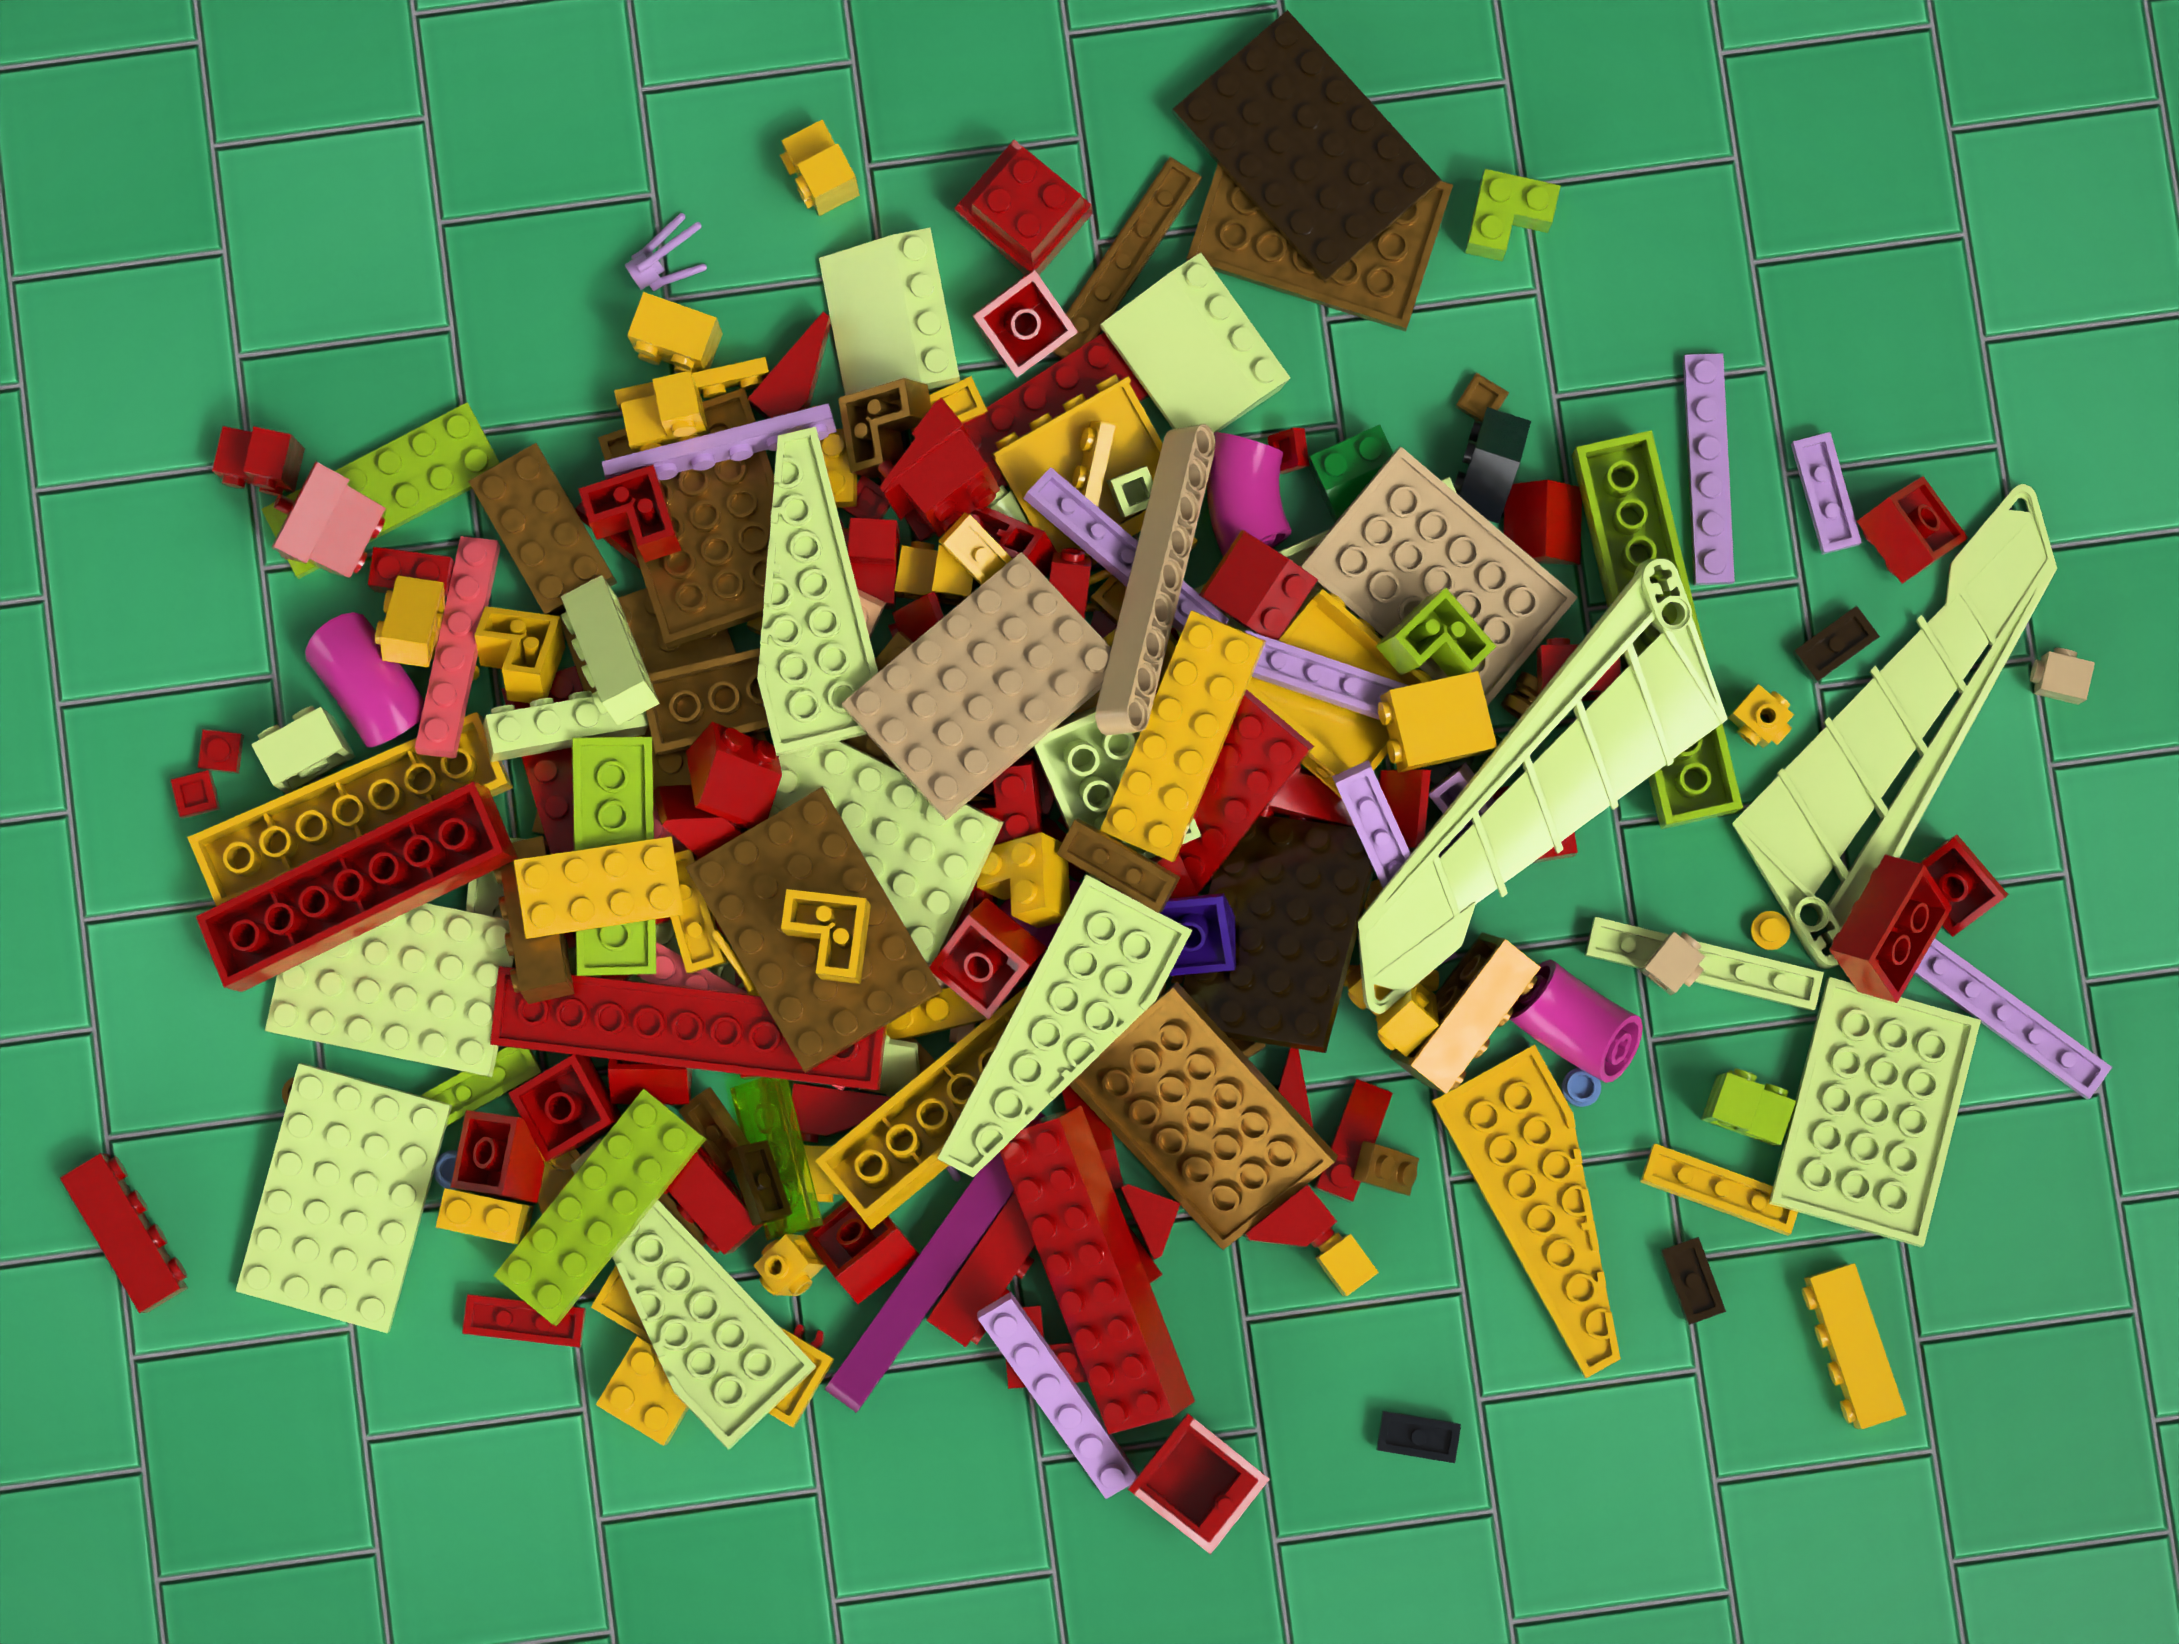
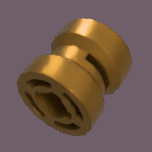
(1523, 696)

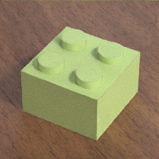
(302, 749)

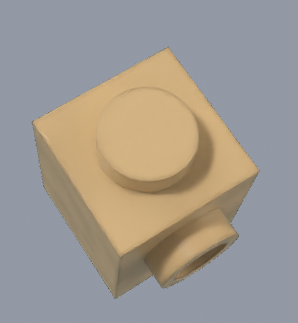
(2062, 676)
(1675, 963)

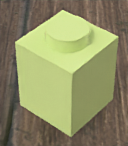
(1131, 490)

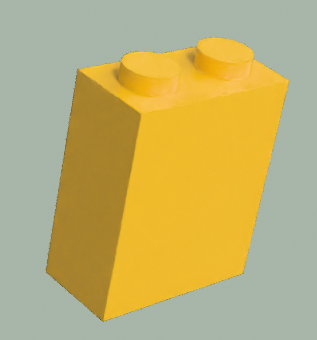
(1437, 721)
(484, 1216)

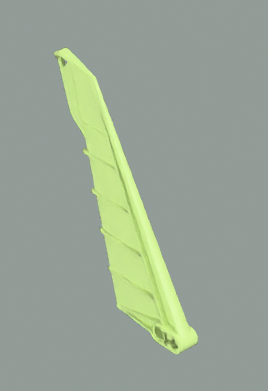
(1620, 740)
(1834, 784)

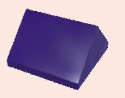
(1212, 935)

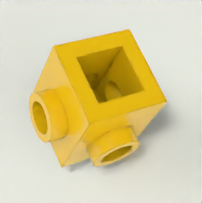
(1748, 718)
(788, 1265)

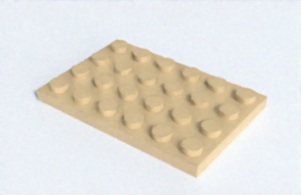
(1418, 536)
(982, 686)

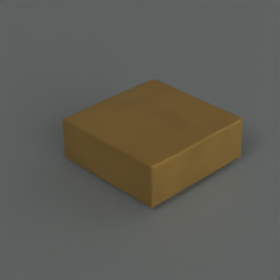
(1480, 395)

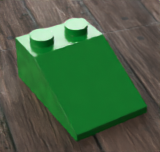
(1348, 467)

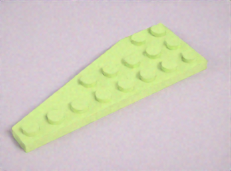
(813, 620)
(1083, 995)
(706, 1330)

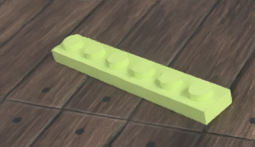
(1721, 966)

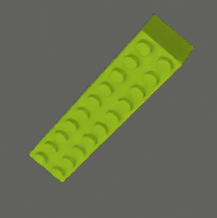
(1632, 524)

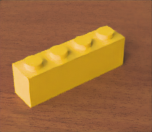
(1854, 1346)

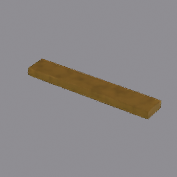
(1129, 253)

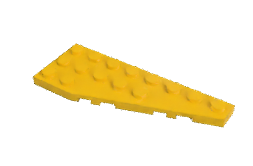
(1530, 1170)

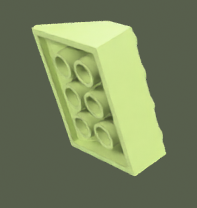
(889, 313)
(1195, 349)
(1087, 769)

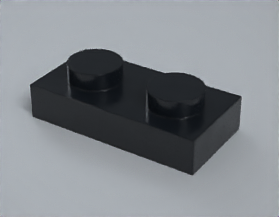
(1418, 1437)

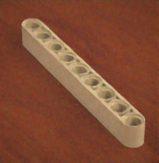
(1155, 581)

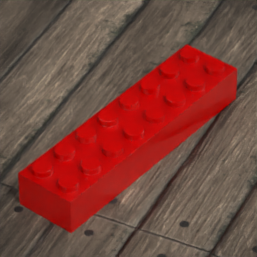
(356, 887)
(1096, 1271)

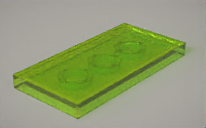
(768, 1113)

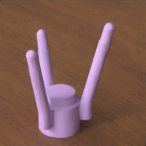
(646, 265)

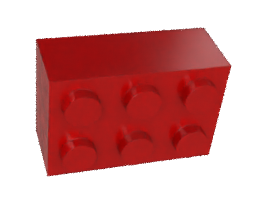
(1890, 928)

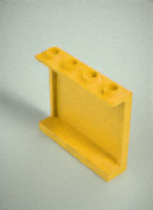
(1057, 445)
(1338, 734)

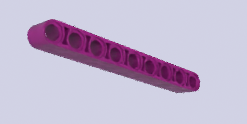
(922, 1285)

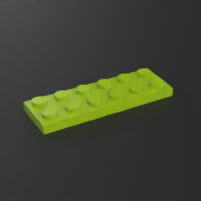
(413, 472)
(612, 808)
(599, 1207)

